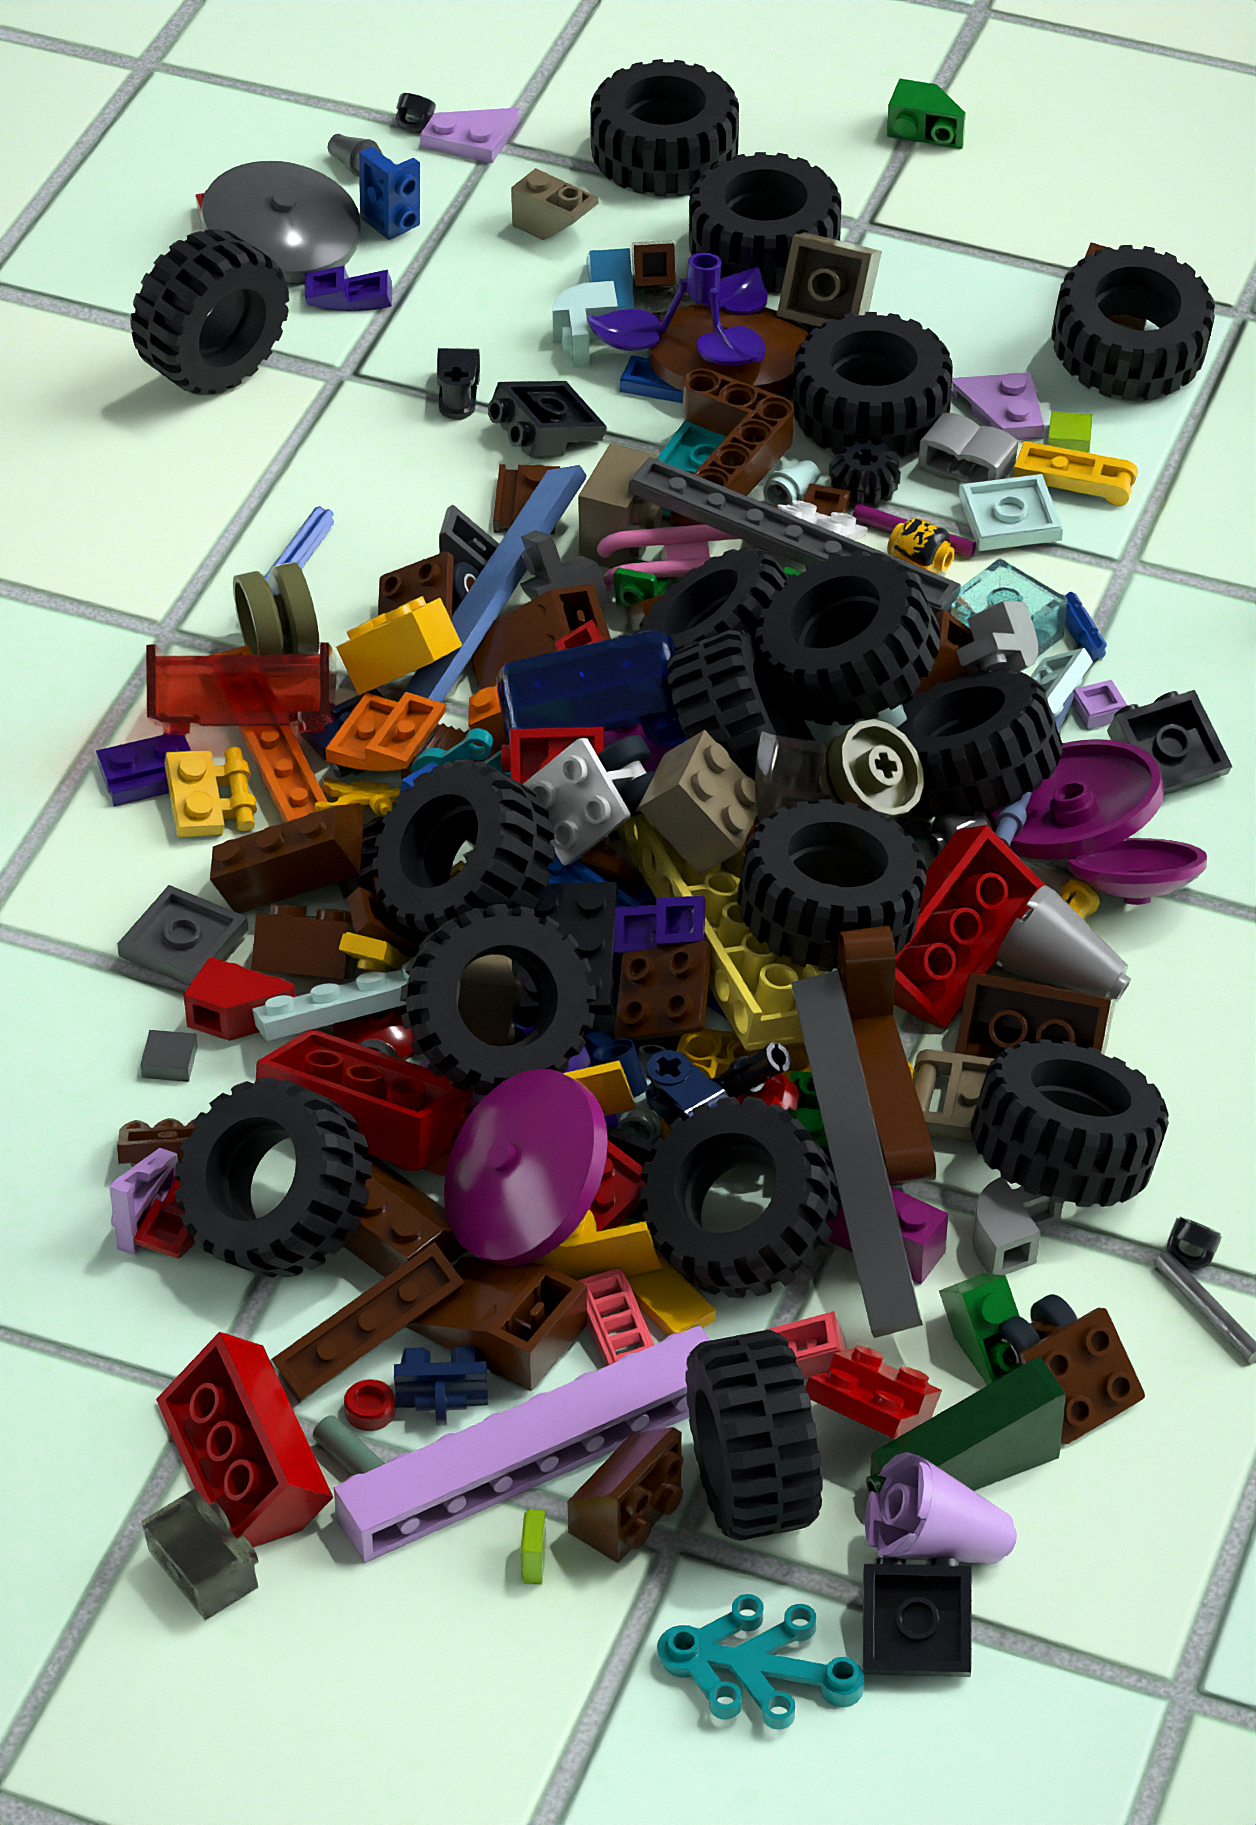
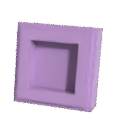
(1097, 703)

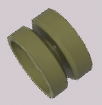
(276, 611)
(873, 768)

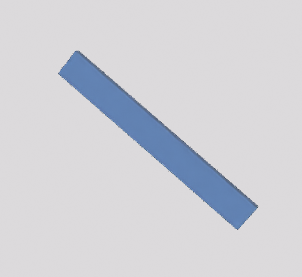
(498, 580)

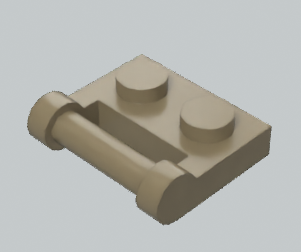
(962, 1093)

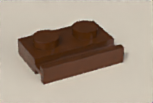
(514, 491)

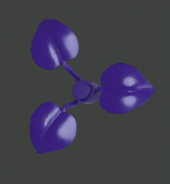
(735, 294)

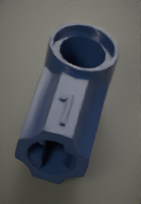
(605, 1048)

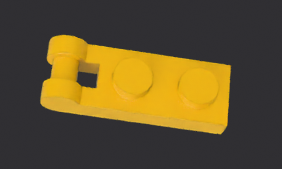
(1078, 471)

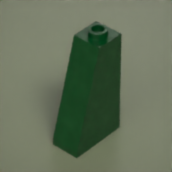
(989, 1433)

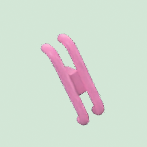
(683, 549)

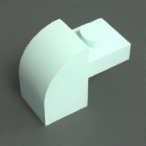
(571, 314)

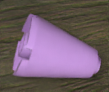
(933, 1515)

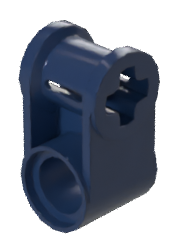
(678, 1086)

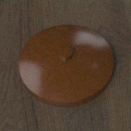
(678, 351)

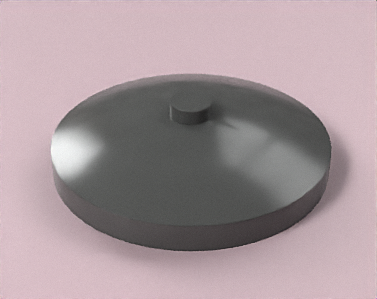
(287, 214)

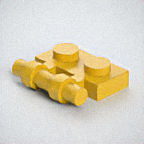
(195, 794)

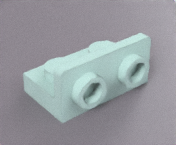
(1061, 675)

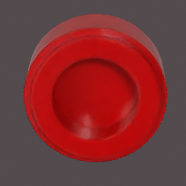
(369, 1405)

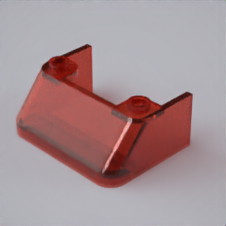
(241, 690)

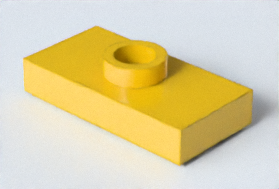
(372, 953)

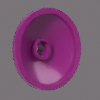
(1140, 868)

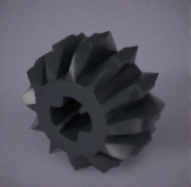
(866, 471)

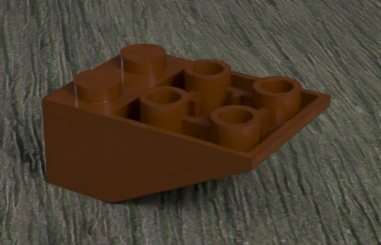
(535, 629)
(512, 1314)

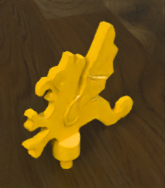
(360, 792)

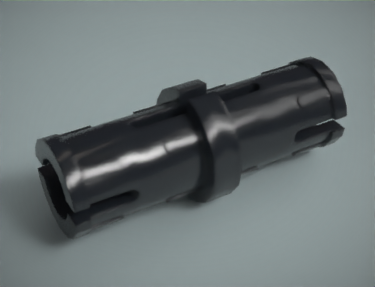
(748, 1074)

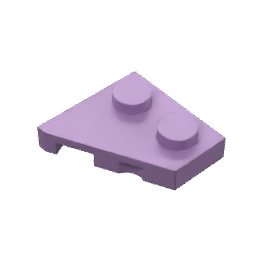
(471, 132)
(1003, 402)
(135, 1193)

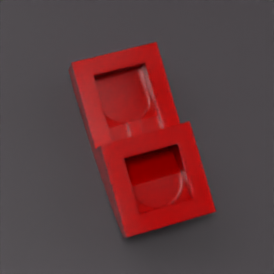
(163, 1227)

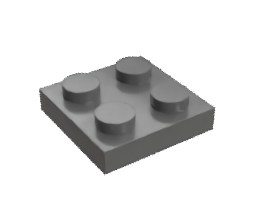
(181, 935)

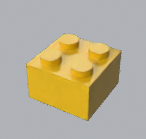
(397, 643)

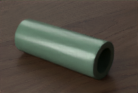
(345, 1446)

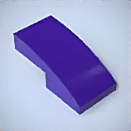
(336, 291)
(659, 925)

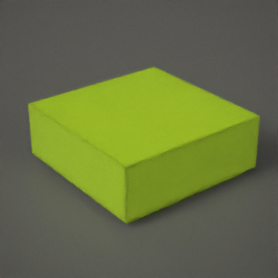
(1070, 431)
(533, 1546)

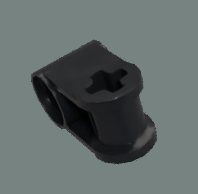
(458, 380)

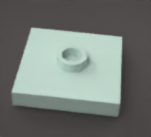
(1010, 512)

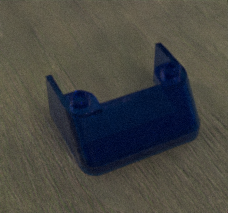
(595, 686)

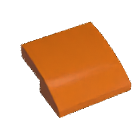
(384, 732)

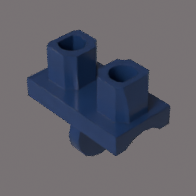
(440, 1385)

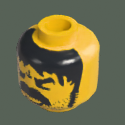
(922, 545)

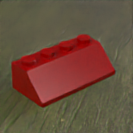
(964, 915)
(396, 1103)
(244, 1441)

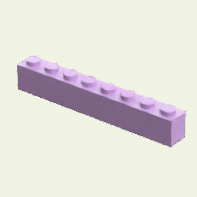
(516, 1448)

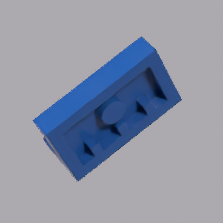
(389, 193)

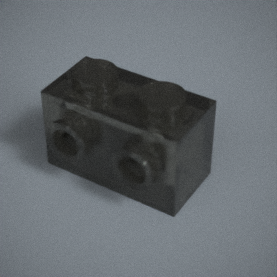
(201, 1553)

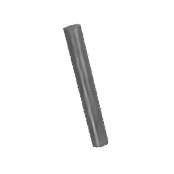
(1207, 1305)

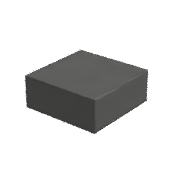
(169, 1055)

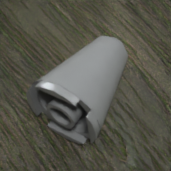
(1061, 950)

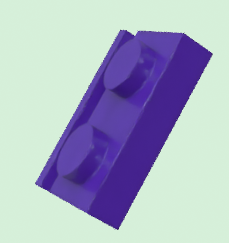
(138, 768)

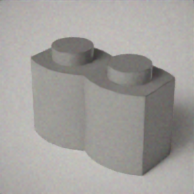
(966, 451)

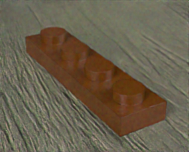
(366, 1322)

